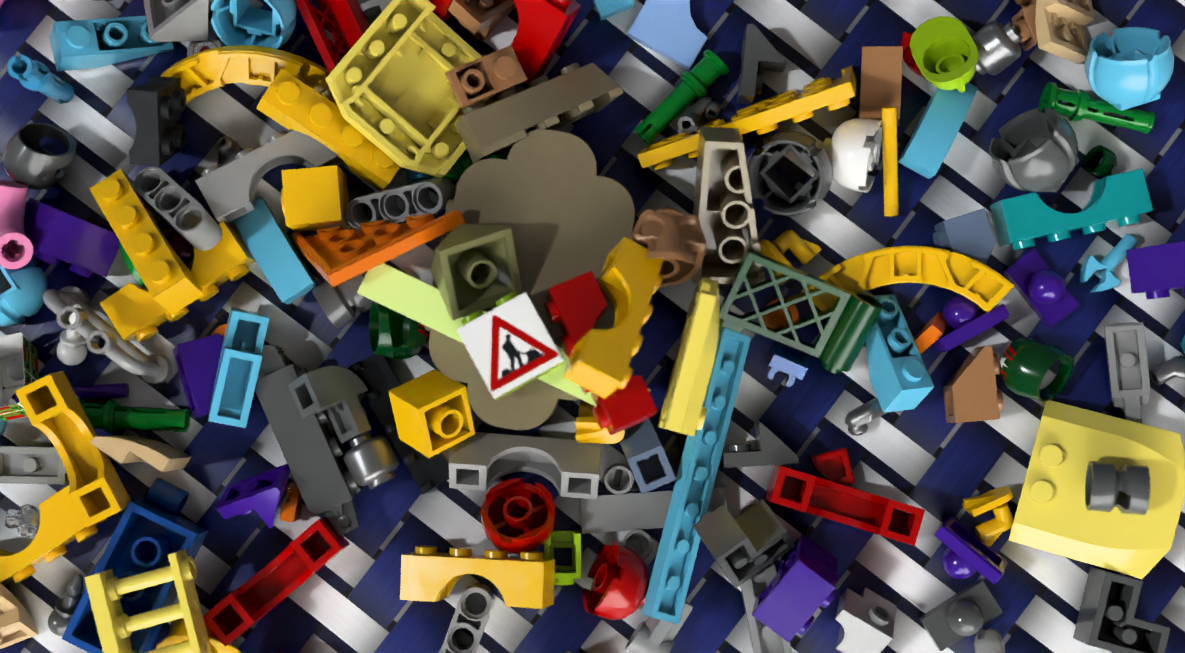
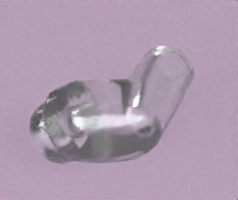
(24, 520)

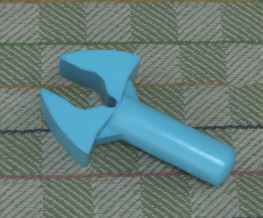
(1107, 265)

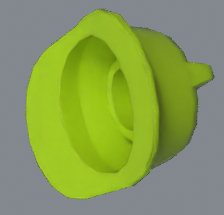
(944, 52)

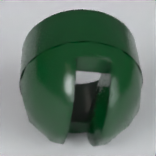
(1093, 157)

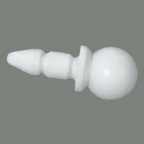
(72, 345)

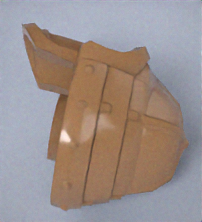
(675, 239)

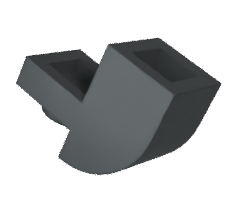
(337, 392)

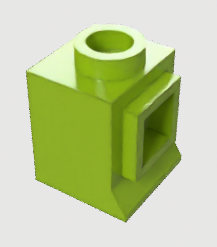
(565, 539)

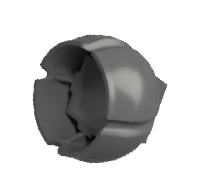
(1035, 151)
(774, 188)

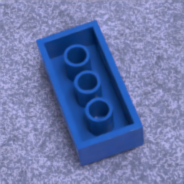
(137, 546)

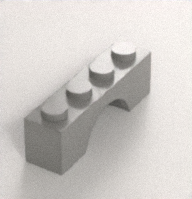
(232, 186)
(564, 462)

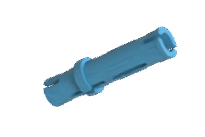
(37, 77)

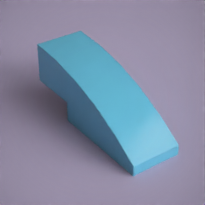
(936, 130)
(275, 253)
(238, 367)

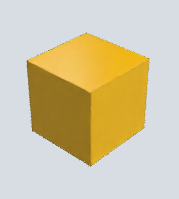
(314, 198)
(432, 413)

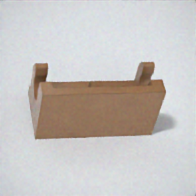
(880, 80)

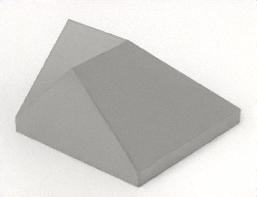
(177, 19)

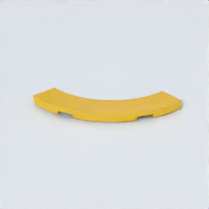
(244, 64)
(916, 265)

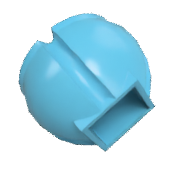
(245, 25)
(1129, 66)
(25, 295)

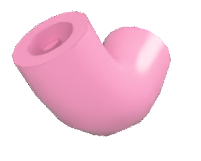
(15, 247)

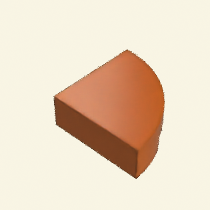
(930, 332)
(291, 508)

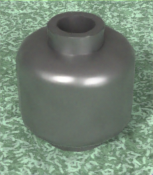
(996, 47)
(371, 460)

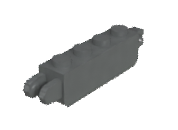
(307, 444)

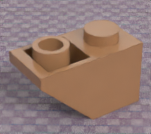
(486, 77)
(972, 389)

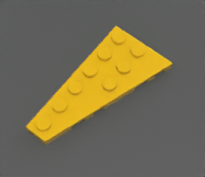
(759, 116)

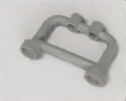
(152, 368)

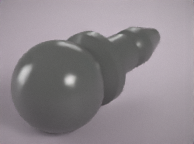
(65, 607)

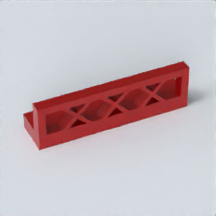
(339, 17)

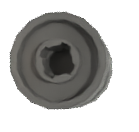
(342, 300)
(1121, 488)

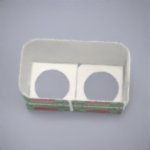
(12, 347)

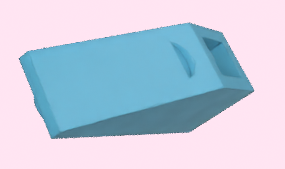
(102, 42)
(895, 361)

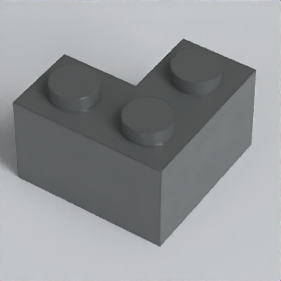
(744, 543)
(1109, 617)

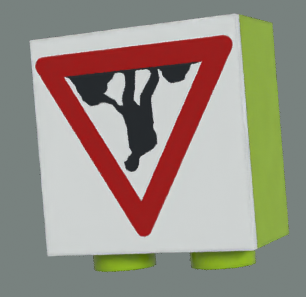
(509, 344)

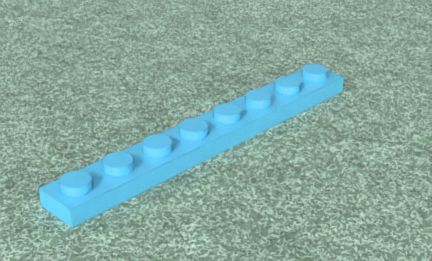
(695, 483)

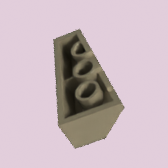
(543, 106)

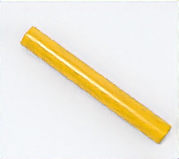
(890, 161)

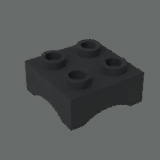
(157, 119)

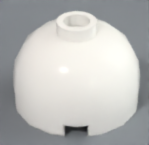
(855, 152)

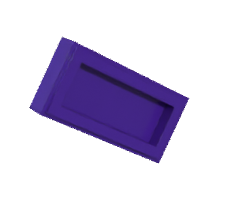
(1041, 288)
(966, 321)
(968, 553)

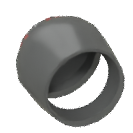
(31, 163)

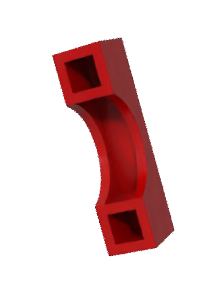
(577, 308)
(844, 504)
(275, 581)

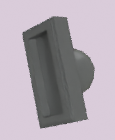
(960, 615)

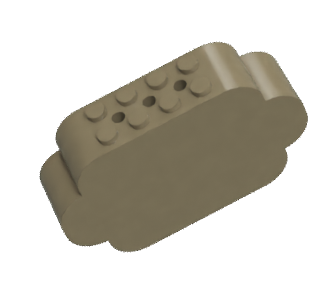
(561, 228)

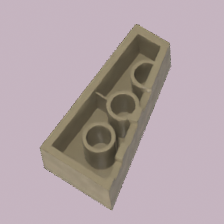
(725, 206)

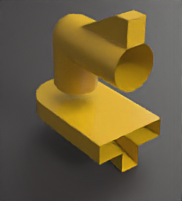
(789, 239)
(589, 431)
(997, 501)

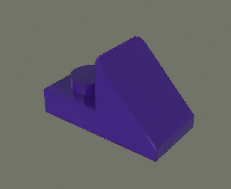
(260, 492)

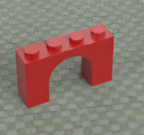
(538, 33)

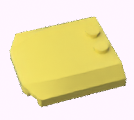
(398, 89)
(693, 363)
(1052, 498)

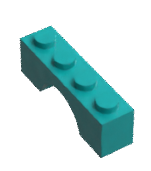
(1113, 198)

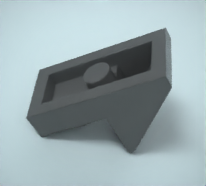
(756, 55)
(768, 451)

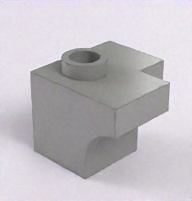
(865, 622)

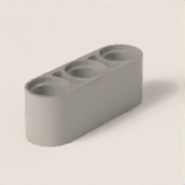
(414, 194)
(178, 208)
(468, 618)

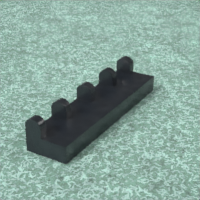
(379, 379)

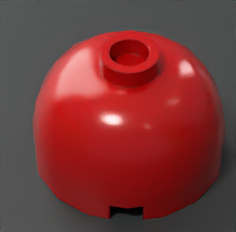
(518, 515)
(618, 583)

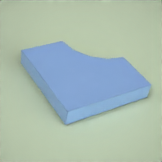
(669, 31)

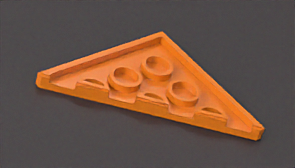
(349, 252)

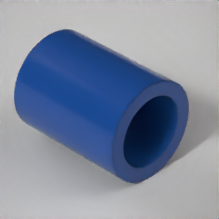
(167, 496)

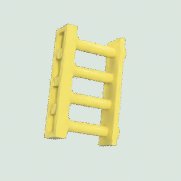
(116, 627)

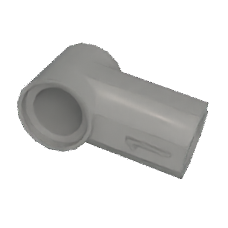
(656, 634)

